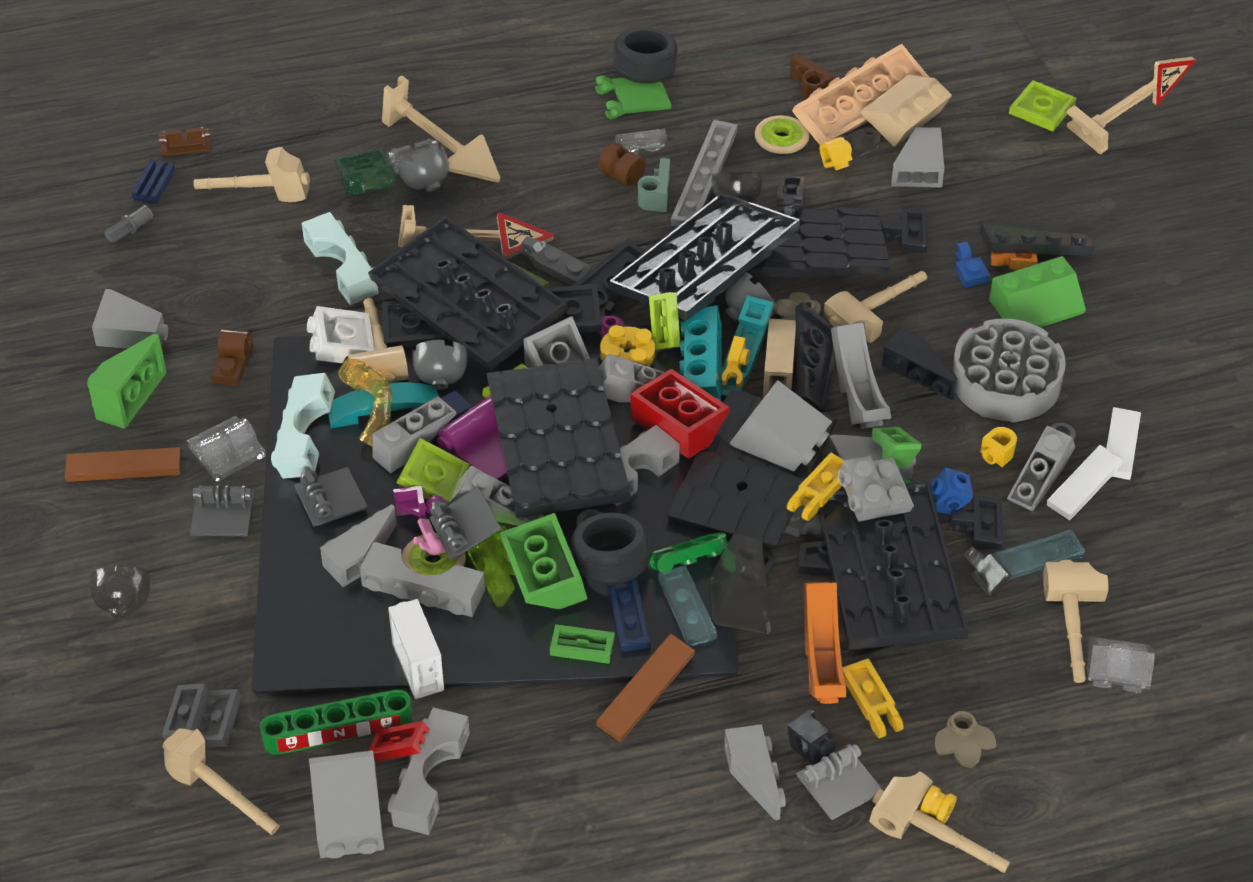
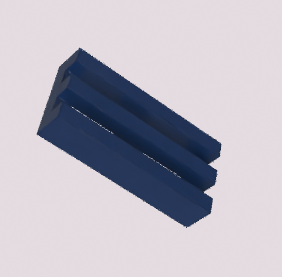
(149, 180)

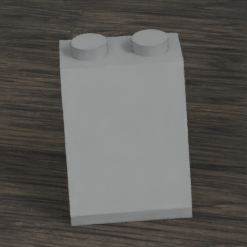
(783, 429)
(346, 804)

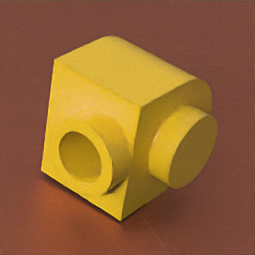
(836, 153)
(999, 446)

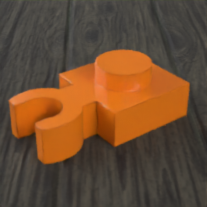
(1013, 260)

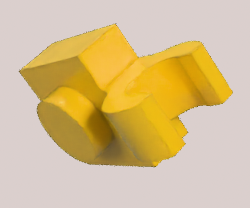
(737, 357)

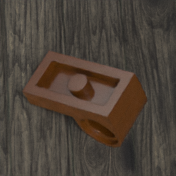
(809, 75)
(234, 353)

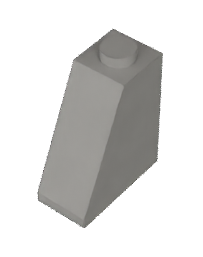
(920, 160)
(126, 322)
(858, 446)

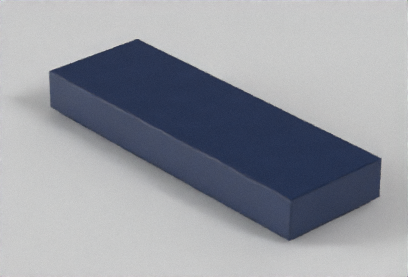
(629, 616)

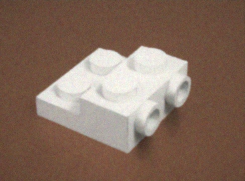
(339, 333)

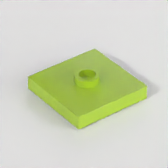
(1042, 105)
(433, 470)

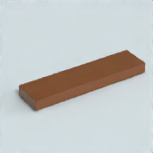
(123, 464)
(645, 688)

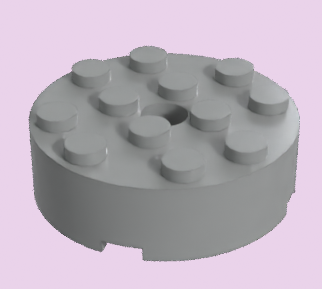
(1008, 370)

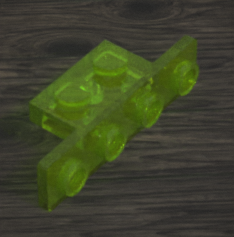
(493, 560)

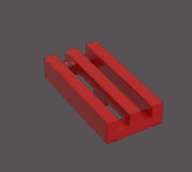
(395, 745)

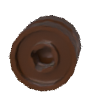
(620, 163)

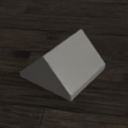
(555, 345)

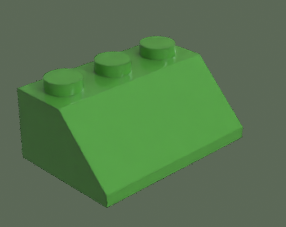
(1038, 293)
(544, 563)

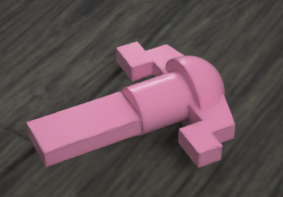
(432, 545)

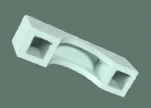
(328, 239)
(307, 400)

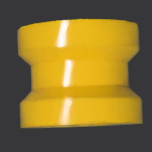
(938, 804)

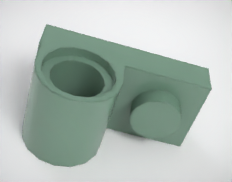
(654, 189)

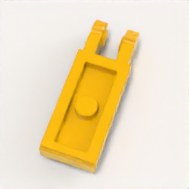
(817, 487)
(872, 696)

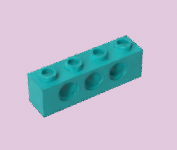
(703, 350)

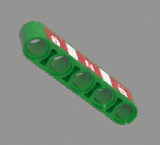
(382, 711)

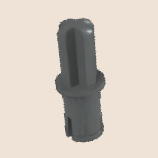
(129, 223)

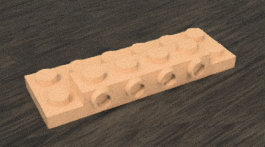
(837, 108)

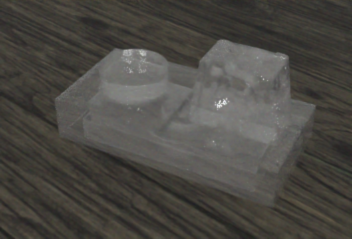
(649, 140)

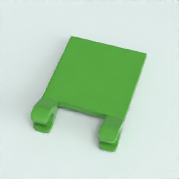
(632, 96)

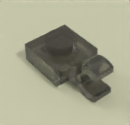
(989, 571)

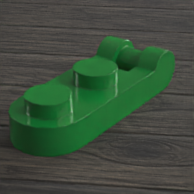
(687, 552)

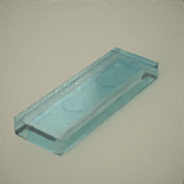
(1033, 555)
(687, 606)

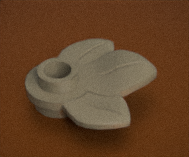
(786, 307)
(964, 743)

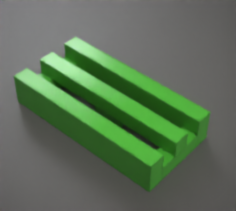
(581, 648)

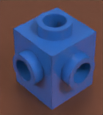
(951, 491)

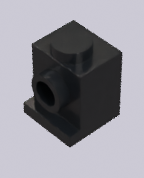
(810, 737)

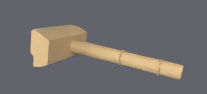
(284, 174)
(846, 309)
(387, 361)
(1073, 583)
(186, 763)
(900, 807)

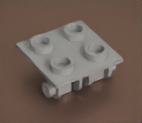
(839, 782)

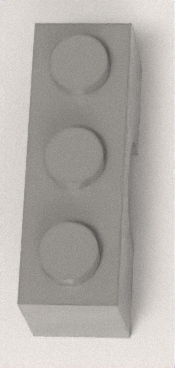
(650, 451)

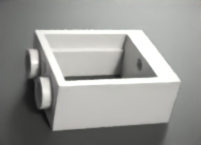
(416, 648)

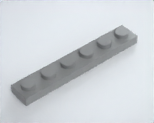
(709, 161)

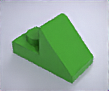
(897, 444)

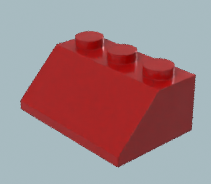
(679, 410)

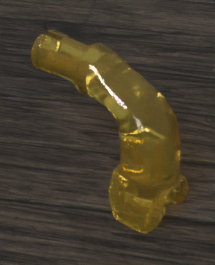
(362, 376)

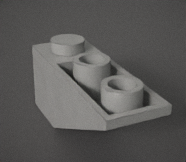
(624, 377)
(397, 440)
(1042, 468)
(496, 494)
(346, 553)
(751, 765)

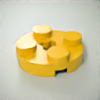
(637, 339)

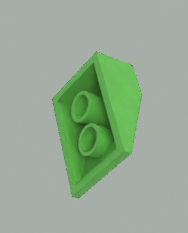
(126, 381)

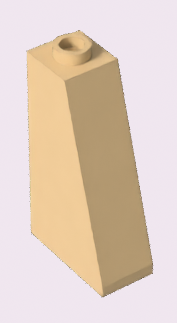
(779, 353)

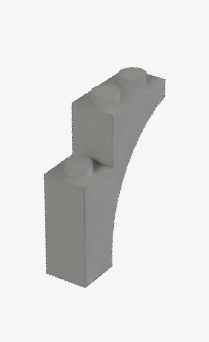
(857, 376)

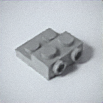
(874, 487)

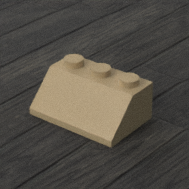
(906, 106)

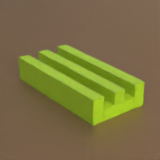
(665, 321)

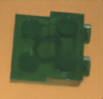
(365, 171)

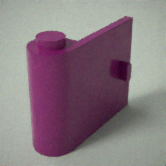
(475, 439)

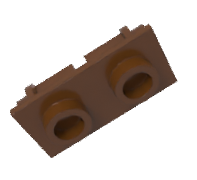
(195, 141)

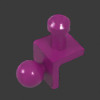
(411, 501)

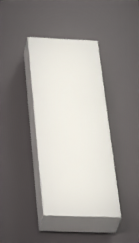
(1123, 439)
(1084, 482)

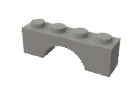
(454, 590)
(416, 802)

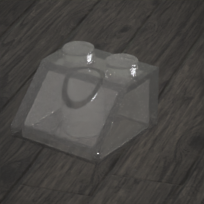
(1119, 664)

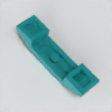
(752, 327)
(359, 403)

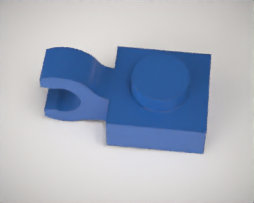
(970, 270)

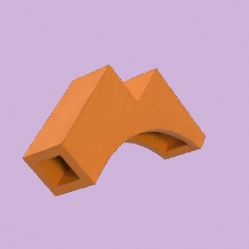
(822, 642)

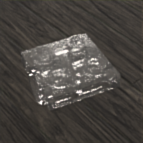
(227, 447)

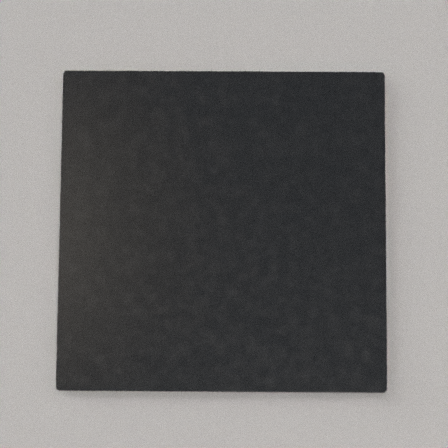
(340, 637)

